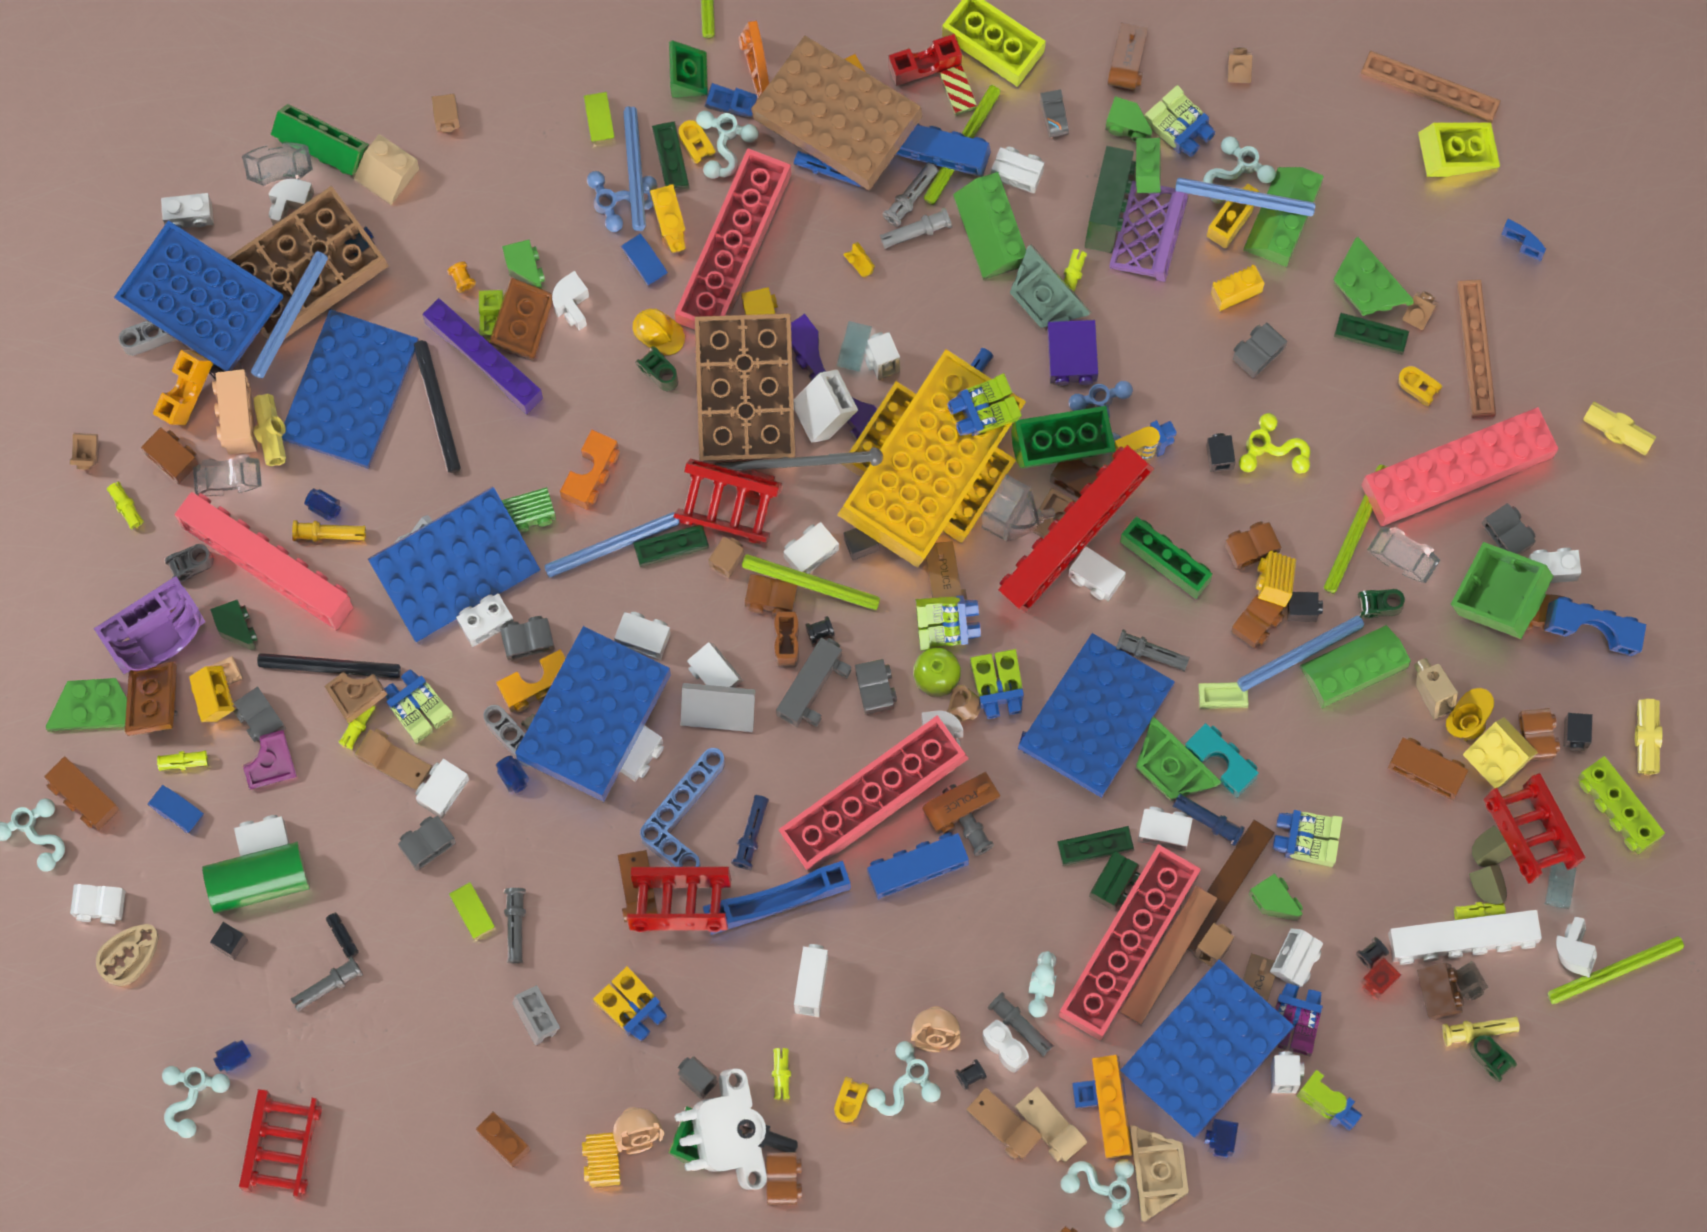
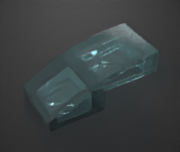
(854, 346)
(1560, 886)

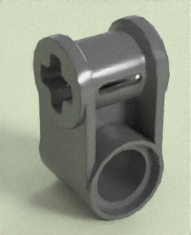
(187, 562)

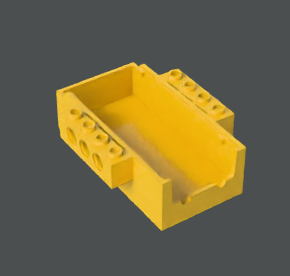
(928, 471)

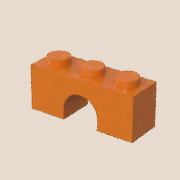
(583, 488)

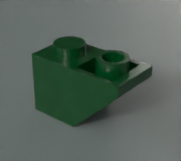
(232, 624)

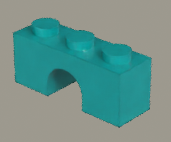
(1208, 744)

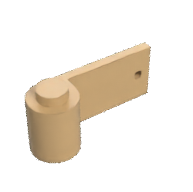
(1053, 1127)

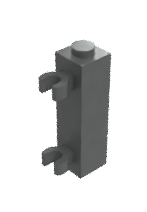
(810, 681)

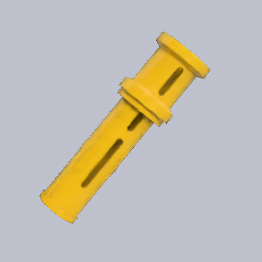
(317, 531)

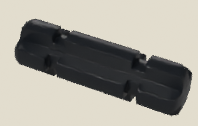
(341, 935)

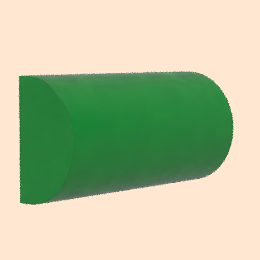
(1062, 437)
(255, 877)

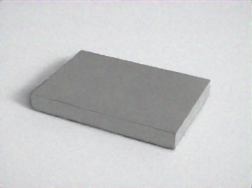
(717, 707)

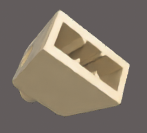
(1435, 688)

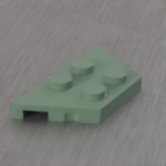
(1044, 292)

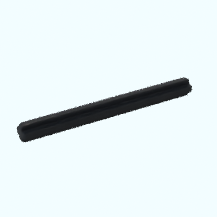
(437, 406)
(328, 665)

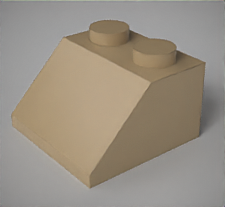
(386, 169)

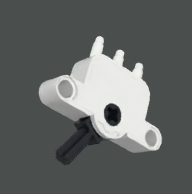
(721, 1141)

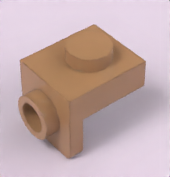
(1239, 66)
(1421, 310)
(84, 450)

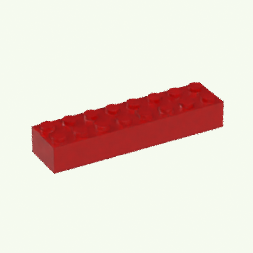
(1075, 528)

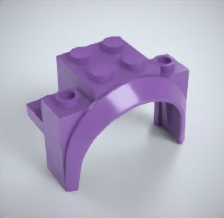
(151, 627)

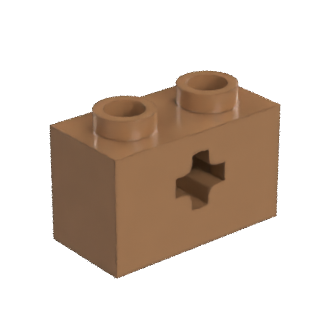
(1214, 944)

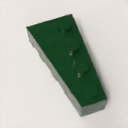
(1110, 199)

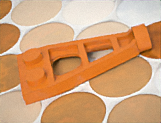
(751, 43)

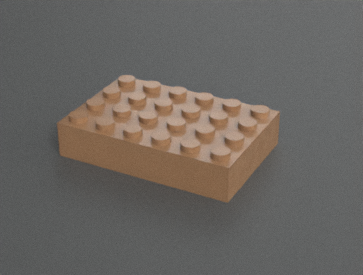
(837, 112)
(287, 248)
(745, 387)

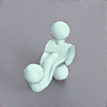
(748, 133)
(1231, 146)
(44, 808)
(1042, 983)
(172, 1075)
(930, 1091)
(1123, 1169)

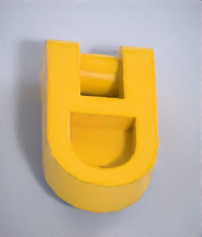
(691, 134)
(1412, 378)
(847, 1108)

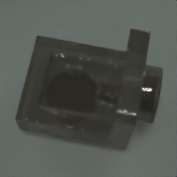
(1471, 981)

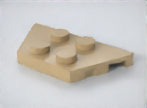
(1158, 1171)

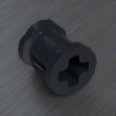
(820, 629)
(1372, 953)
(970, 1074)

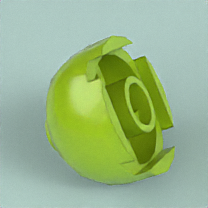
(936, 672)

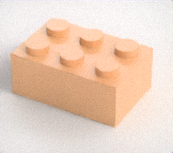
(234, 412)

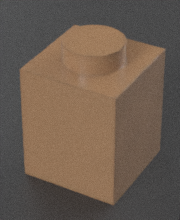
(445, 112)
(726, 556)

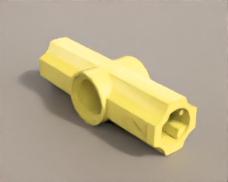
(1619, 428)
(269, 430)
(1648, 736)

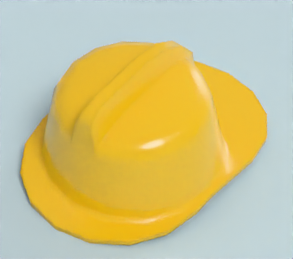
(659, 330)
(1470, 714)

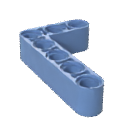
(679, 810)

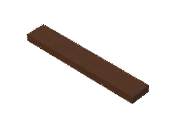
(1233, 874)

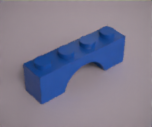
(1622, 634)

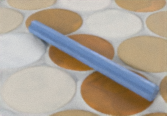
(634, 168)
(1245, 196)
(289, 314)
(611, 544)
(1300, 653)

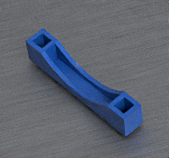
(801, 891)

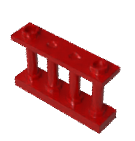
(744, 483)
(1550, 816)
(679, 877)
(261, 1128)

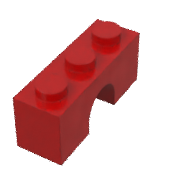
(940, 56)

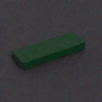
(670, 155)
(1371, 333)
(671, 545)
(1095, 846)

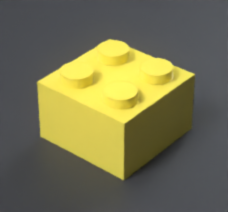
(1500, 753)

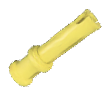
(1469, 1031)

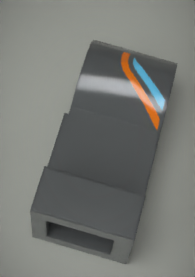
(1054, 113)

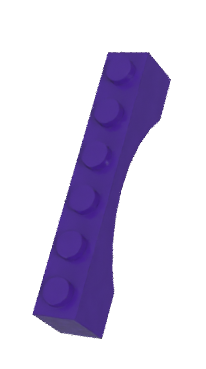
(806, 347)
(497, 367)

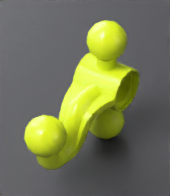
(1267, 423)

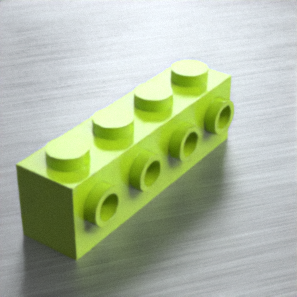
(1620, 805)

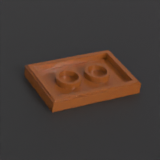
(521, 319)
(151, 699)

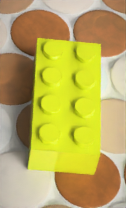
(994, 39)

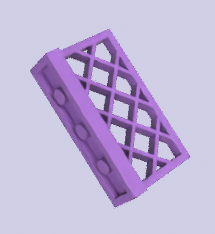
(1167, 239)

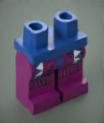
(1303, 1015)

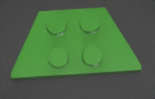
(1368, 282)
(89, 706)
(1172, 765)

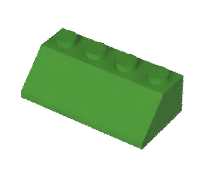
(990, 225)
(1278, 231)
(1355, 666)

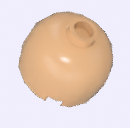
(935, 1029)
(637, 1130)

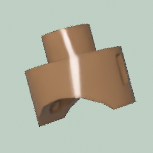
(963, 703)

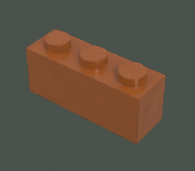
(1428, 768)
(80, 794)

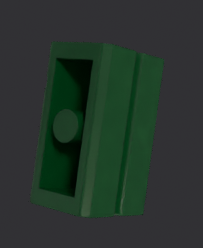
(1114, 881)

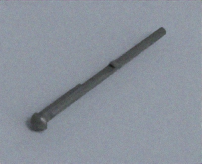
(874, 456)

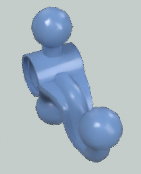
(613, 221)
(1122, 390)

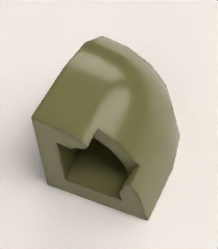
(1490, 848)
(1489, 884)

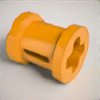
(461, 276)

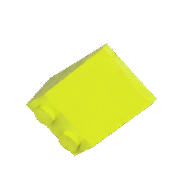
(1458, 148)

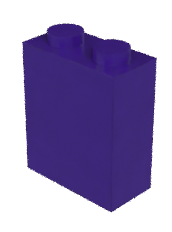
(1072, 352)

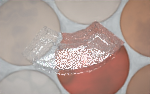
(277, 163)
(238, 473)
(1394, 547)

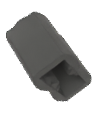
(1259, 349)
(1508, 530)
(527, 638)
(874, 686)
(258, 714)
(426, 842)
(697, 1076)

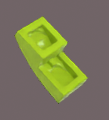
(599, 116)
(489, 307)
(471, 910)

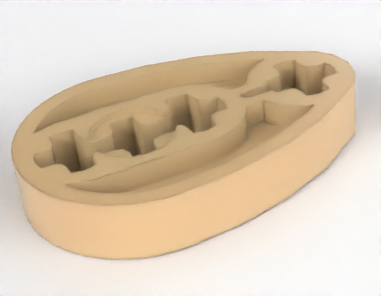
(115, 948)

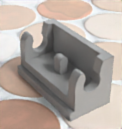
(535, 1014)

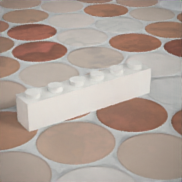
(1465, 936)

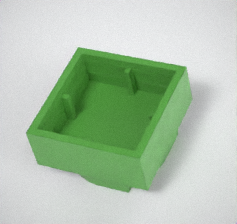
(1502, 590)

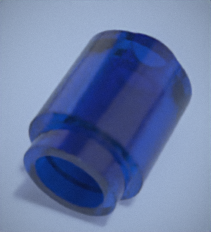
(323, 504)
(512, 774)
(231, 1056)

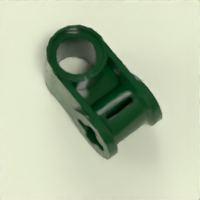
(655, 366)
(1378, 603)
(1493, 1058)

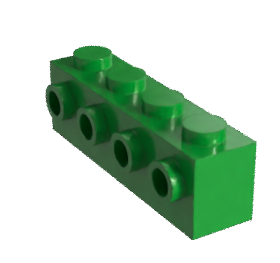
(323, 140)
(1166, 557)

